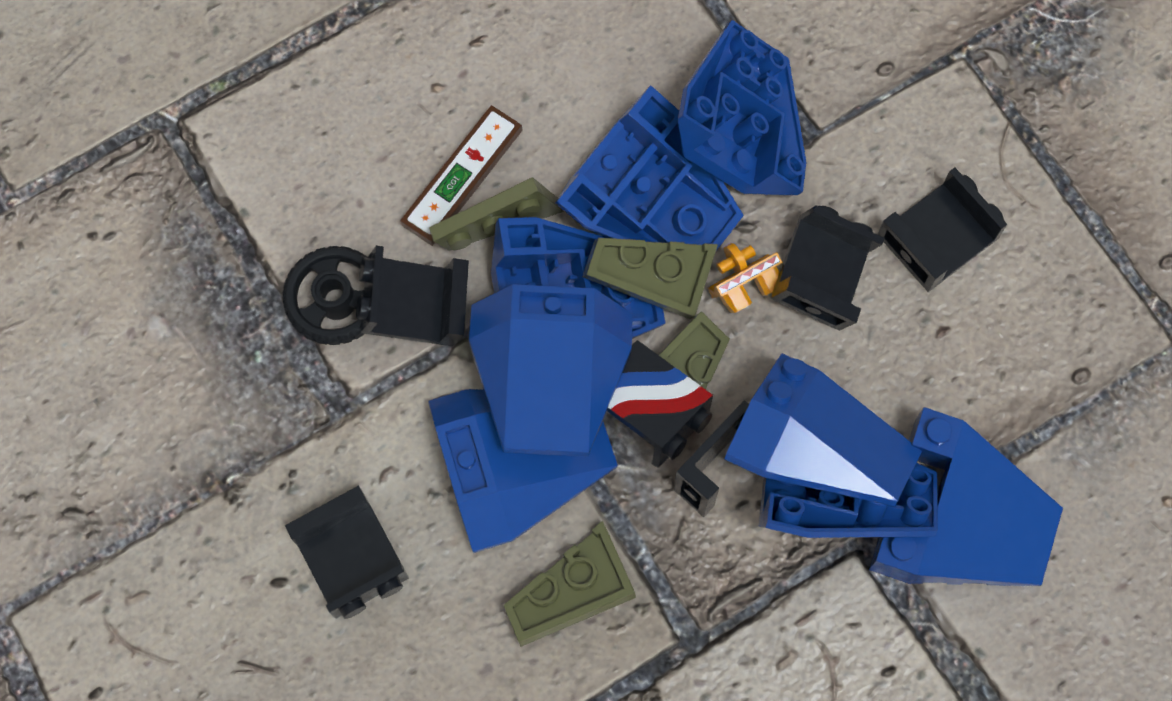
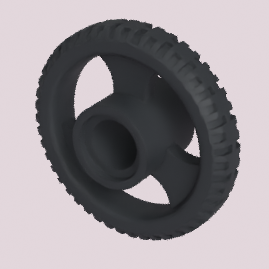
(309, 319)

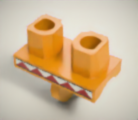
(731, 287)

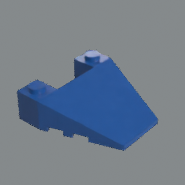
(990, 515)

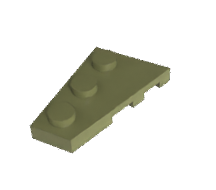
(479, 221)
(654, 272)
(697, 349)
(574, 589)

